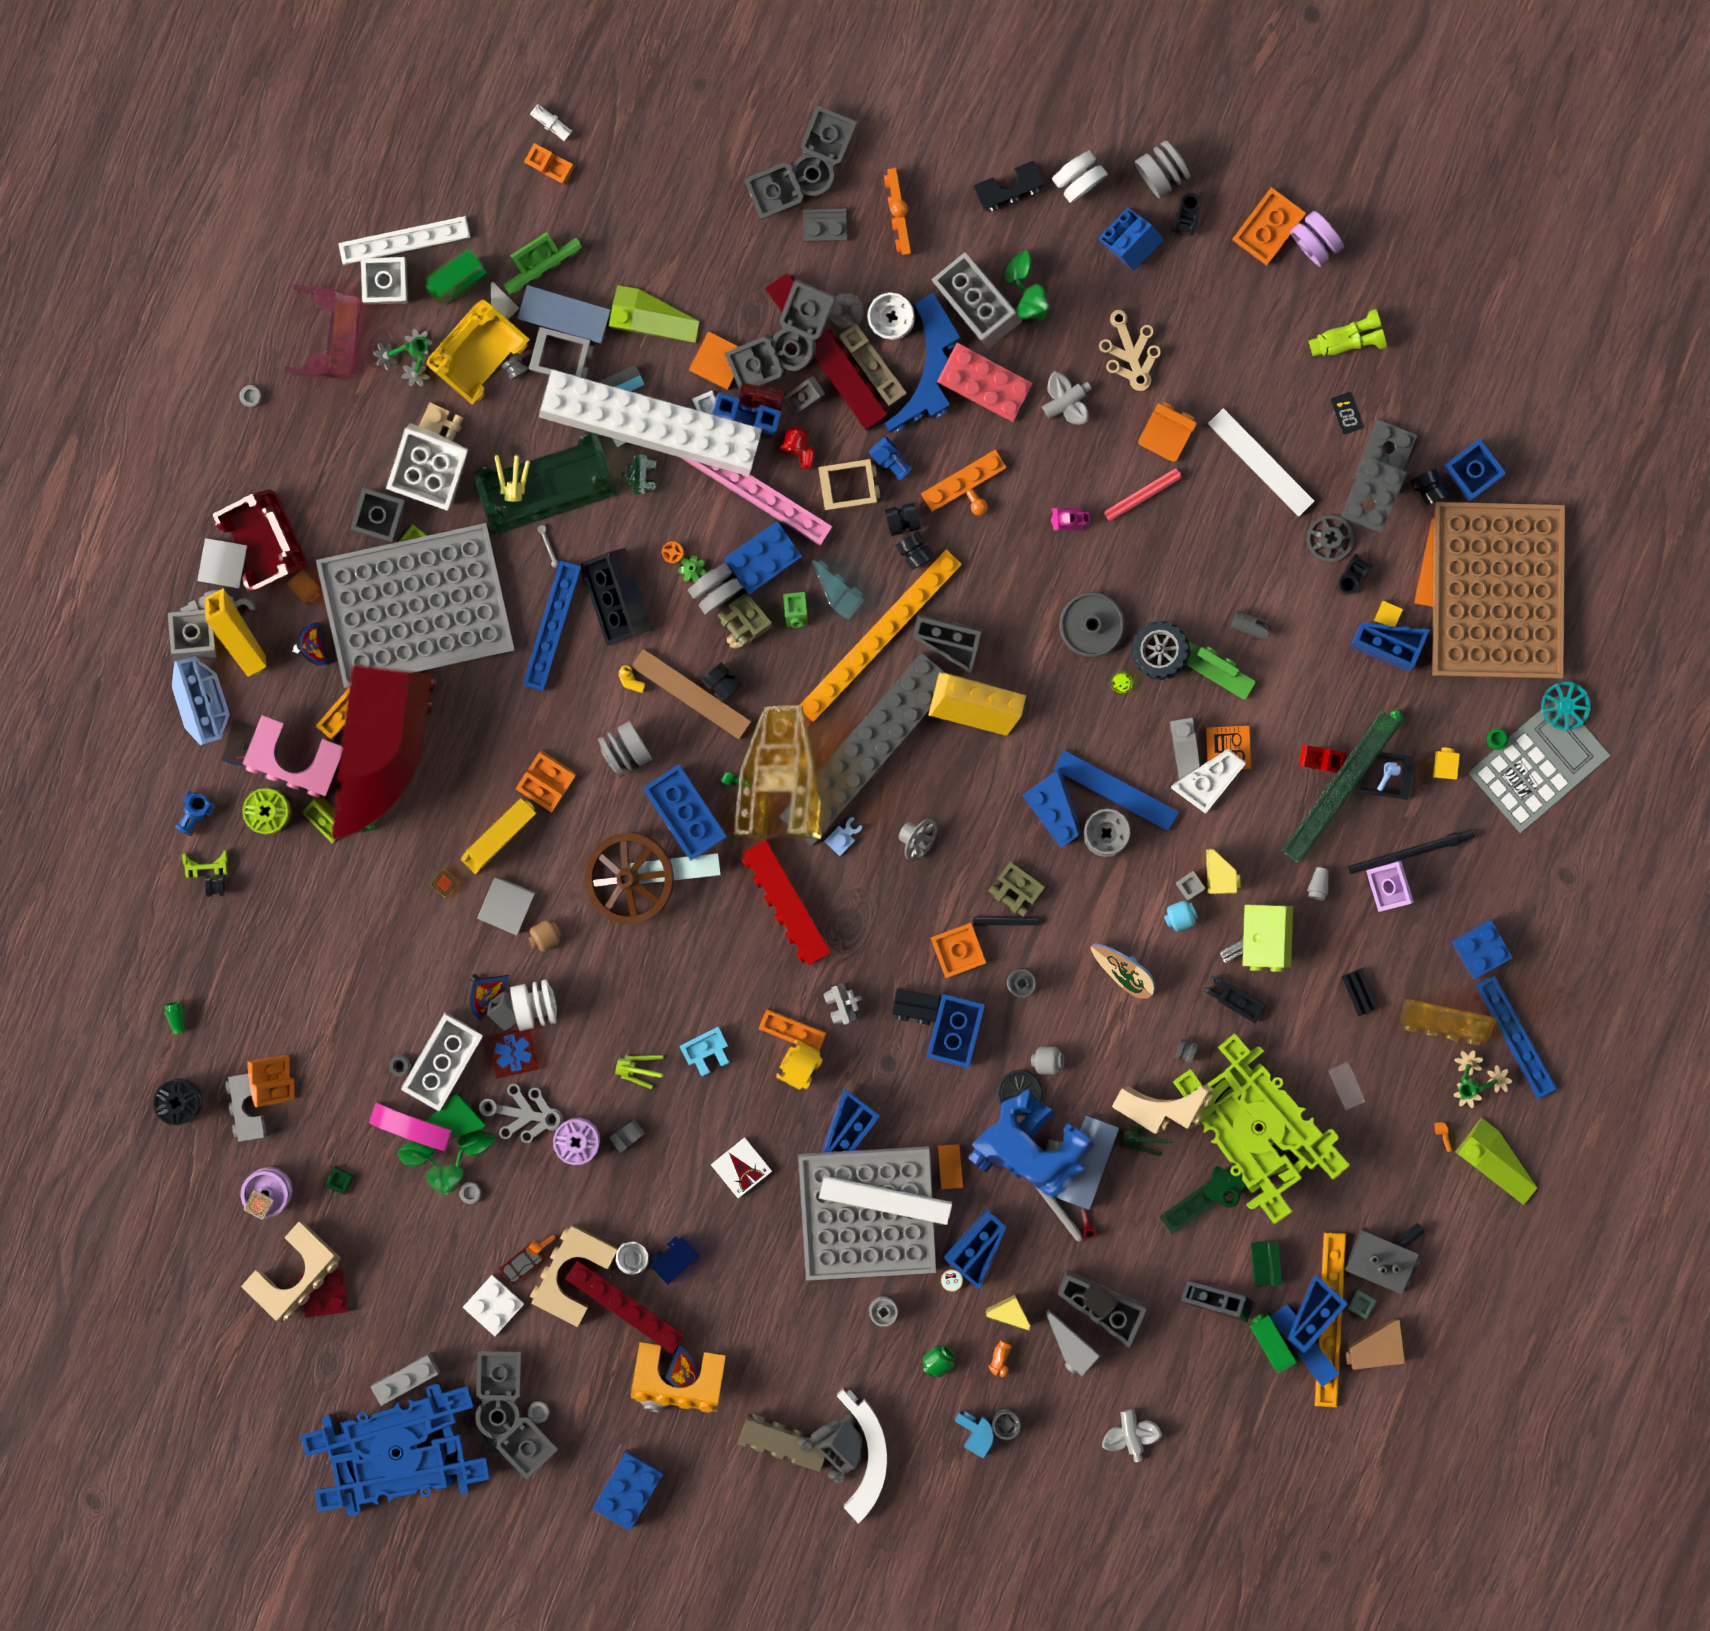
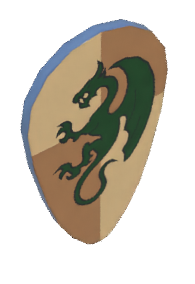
(1125, 971)

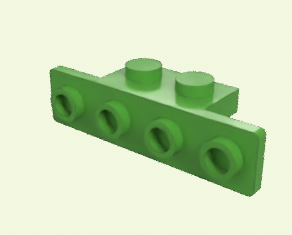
(538, 258)
(1218, 670)

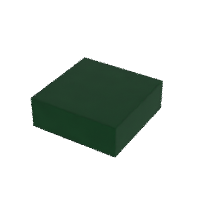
(339, 1180)

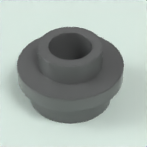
(392, 1065)

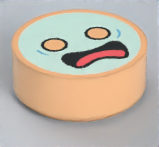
(951, 1280)

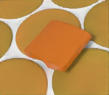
(546, 781)
(270, 1080)

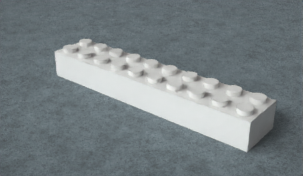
(650, 423)

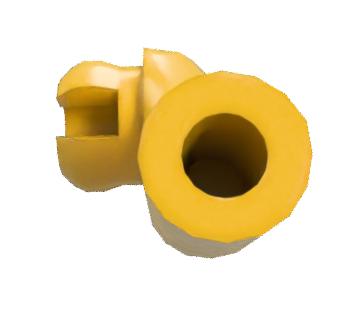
(628, 680)

